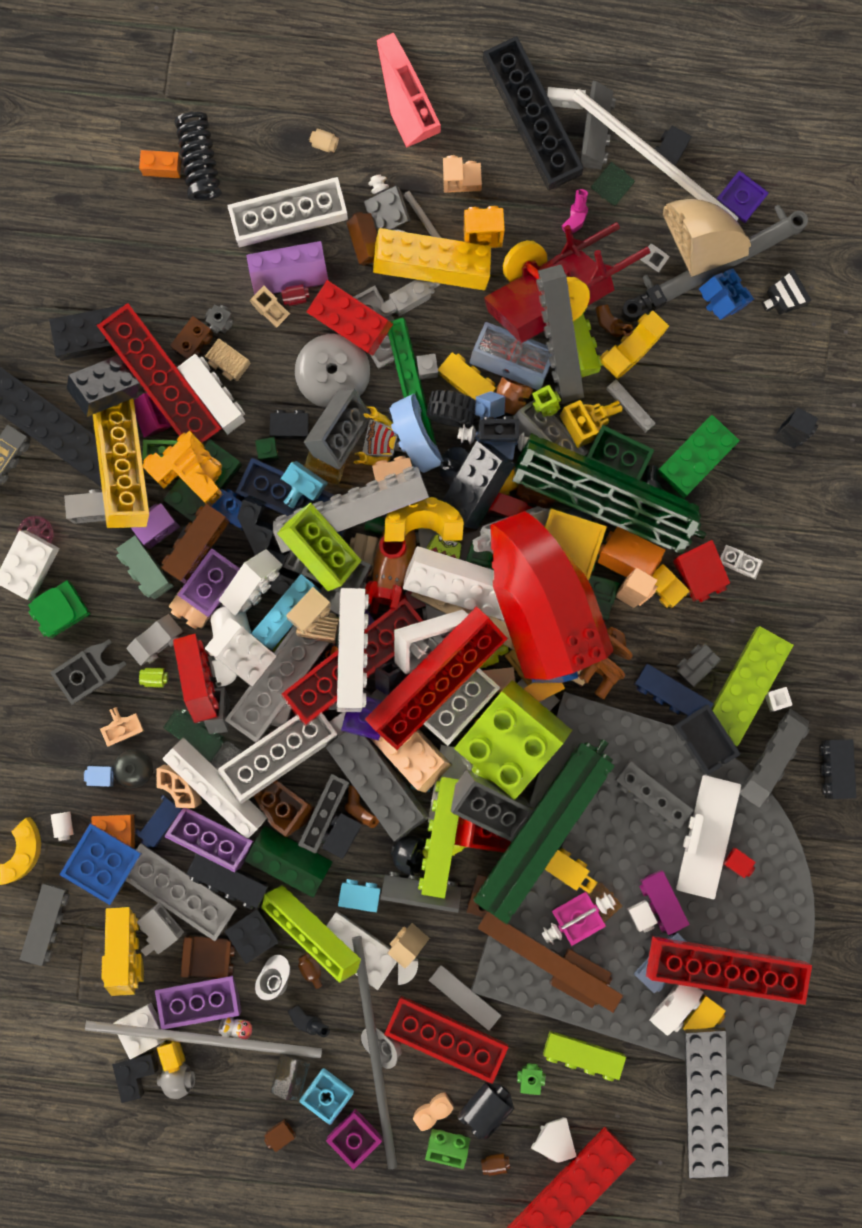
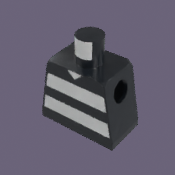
(786, 294)

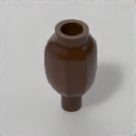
(310, 969)

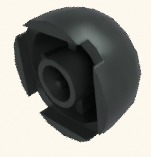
(133, 768)

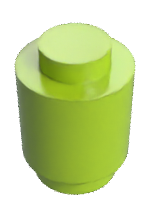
(153, 677)

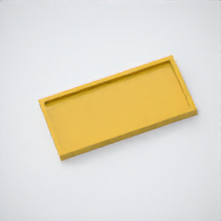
(577, 537)

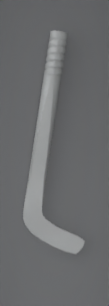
(422, 216)

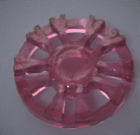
(36, 530)

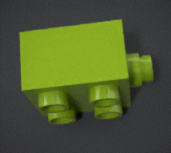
(513, 740)

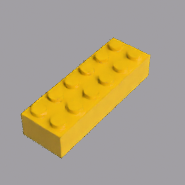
(432, 259)

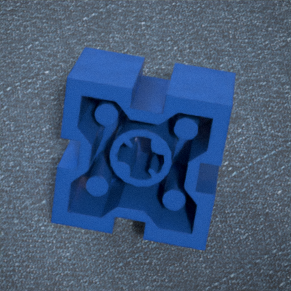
(725, 294)

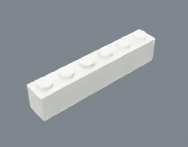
(210, 785)

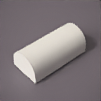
(563, 97)

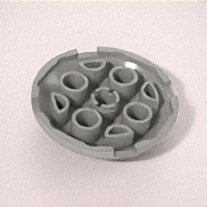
(322, 353)

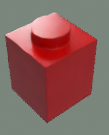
(739, 863)

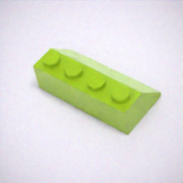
(588, 359)
(319, 547)

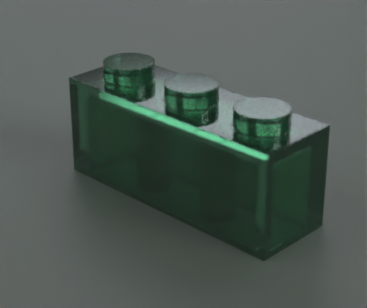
(182, 725)

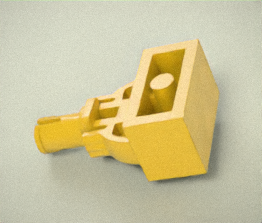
(586, 420)

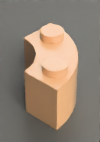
(179, 789)

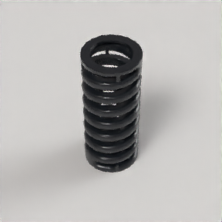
(200, 153)

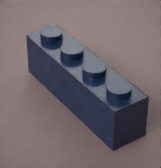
(669, 691)

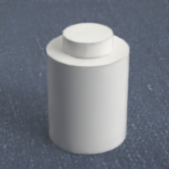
(62, 825)

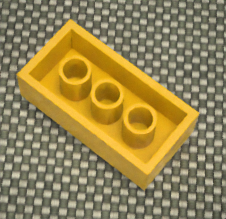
(121, 951)

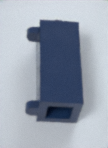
(159, 823)

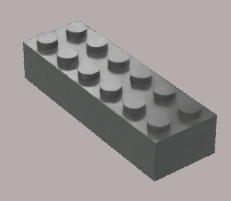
(378, 784)

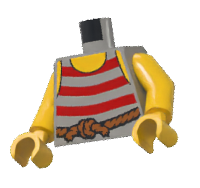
(379, 441)

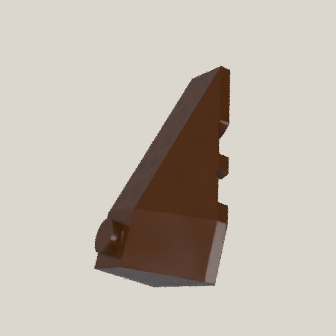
(284, 807)

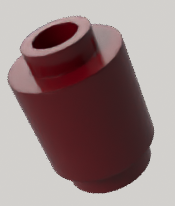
(295, 295)

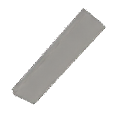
(464, 997)

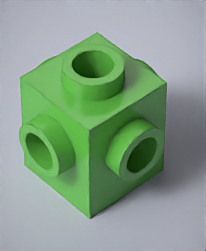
(531, 1086)

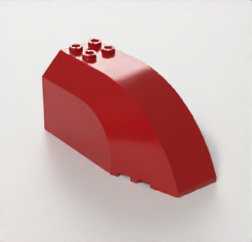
(545, 601)

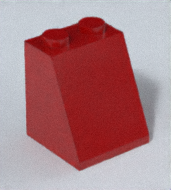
(702, 571)

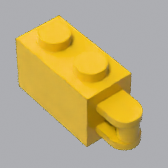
(570, 871)

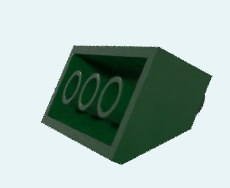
(288, 861)

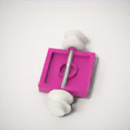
(578, 918)

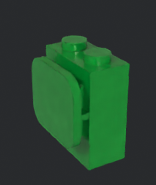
(58, 609)

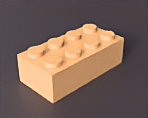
(416, 760)

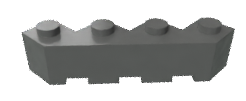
(775, 758)

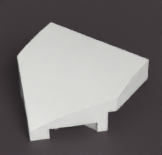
(555, 1141)

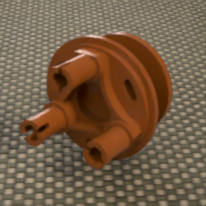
(607, 668)

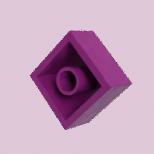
(354, 1139)

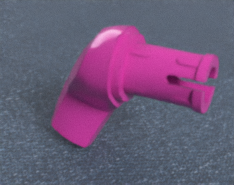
(578, 212)

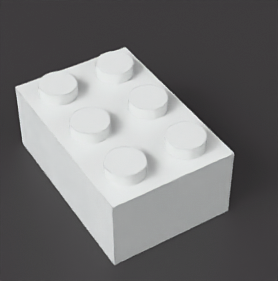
(27, 564)
(251, 582)
(240, 652)

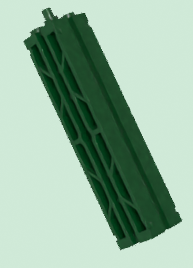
(607, 494)
(544, 831)

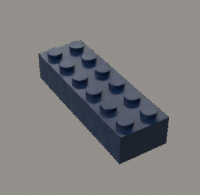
(266, 484)

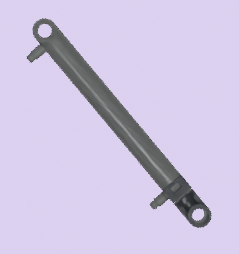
(659, 295)

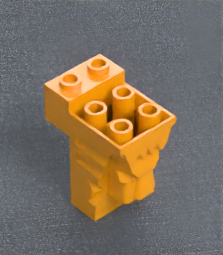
(191, 464)

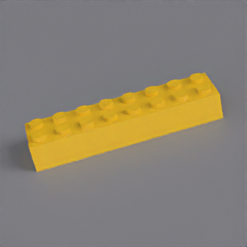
(121, 466)

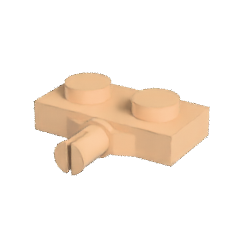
(121, 728)

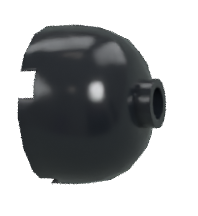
(408, 855)

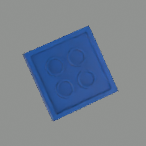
(100, 864)

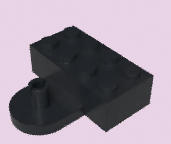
(474, 479)

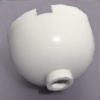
(222, 673)

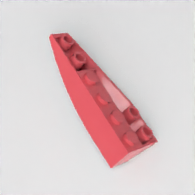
(405, 94)

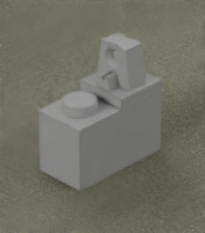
(160, 929)

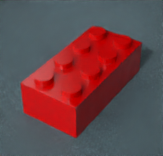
(349, 318)
(195, 678)

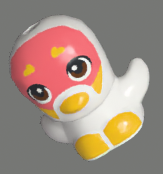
(236, 1028)

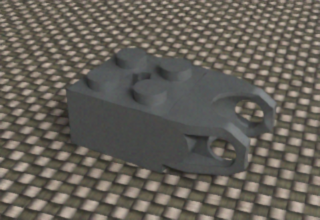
(91, 666)

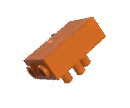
(628, 551)

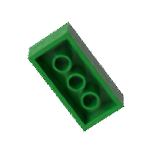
(697, 456)

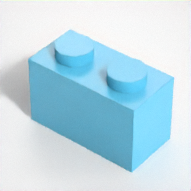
(359, 896)

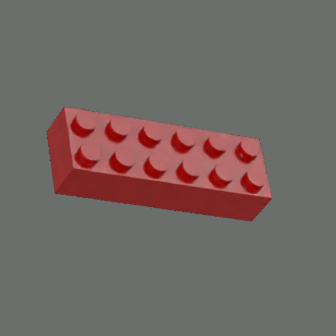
(446, 1039)

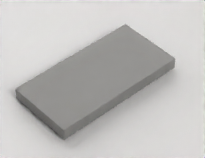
(373, 300)

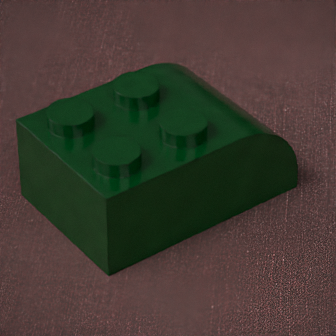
(620, 452)

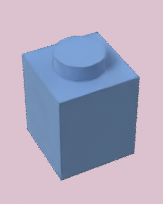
(490, 405)

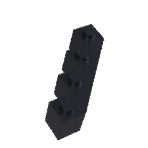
(261, 537)

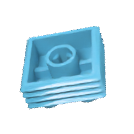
(328, 1109)

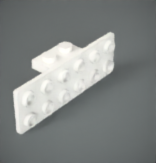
(708, 837)

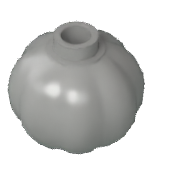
(178, 1083)

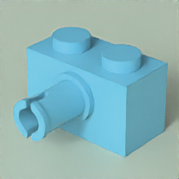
(302, 483)

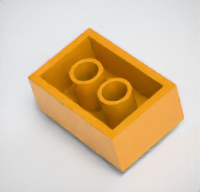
(484, 226)

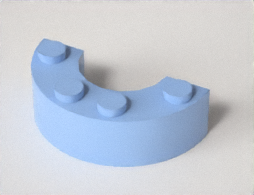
(412, 434)

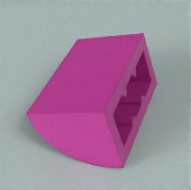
(149, 416)

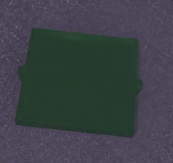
(612, 184)

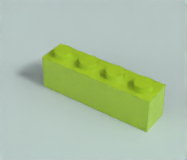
(584, 1055)

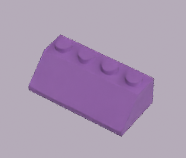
(288, 267)
(209, 839)
(198, 1002)

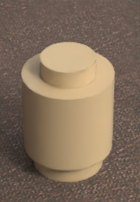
(324, 140)

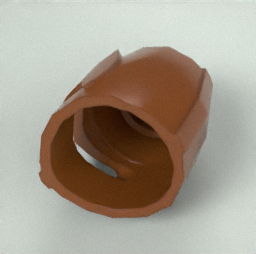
(514, 394)

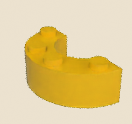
(634, 347)
(424, 514)
(26, 853)

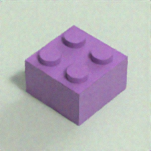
(158, 527)

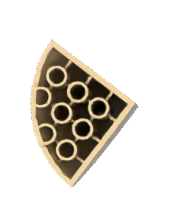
(705, 234)

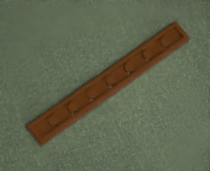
(551, 962)

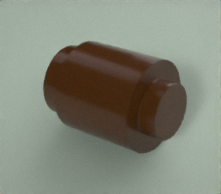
(495, 1164)

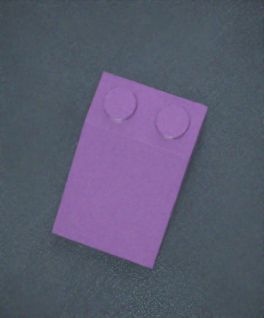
(208, 583)

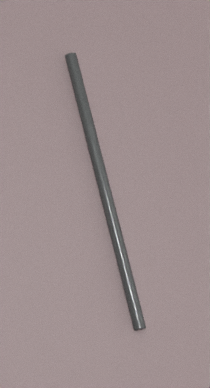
(375, 1054)

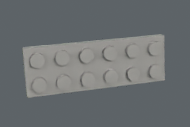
(179, 894)

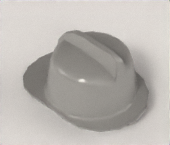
(273, 978)
(388, 1047)

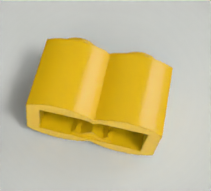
(669, 587)
(171, 1055)

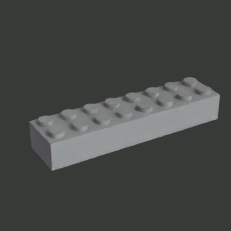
(366, 502)

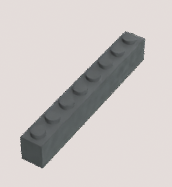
(561, 333)

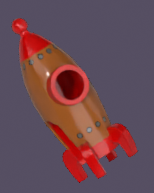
(389, 571)

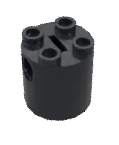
(487, 1109)

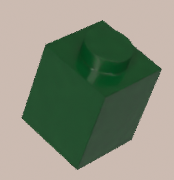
(267, 450)

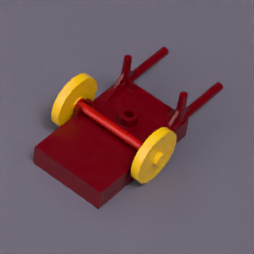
(518, 303)

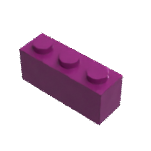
(663, 902)

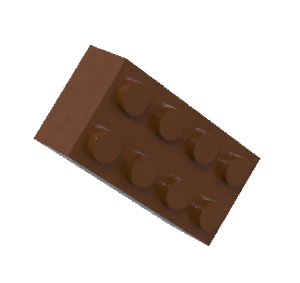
(195, 544)

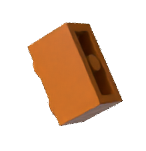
(160, 164)

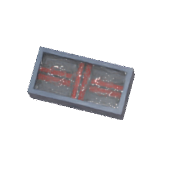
(504, 355)

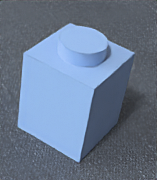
(99, 776)

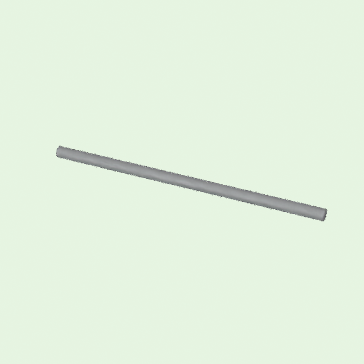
(203, 1039)

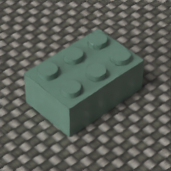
(143, 568)

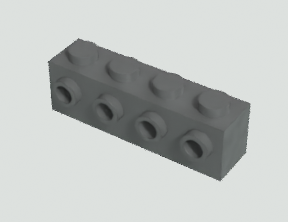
(654, 795)

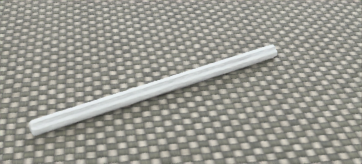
(645, 149)

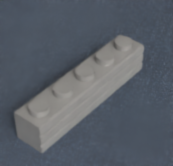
(630, 406)

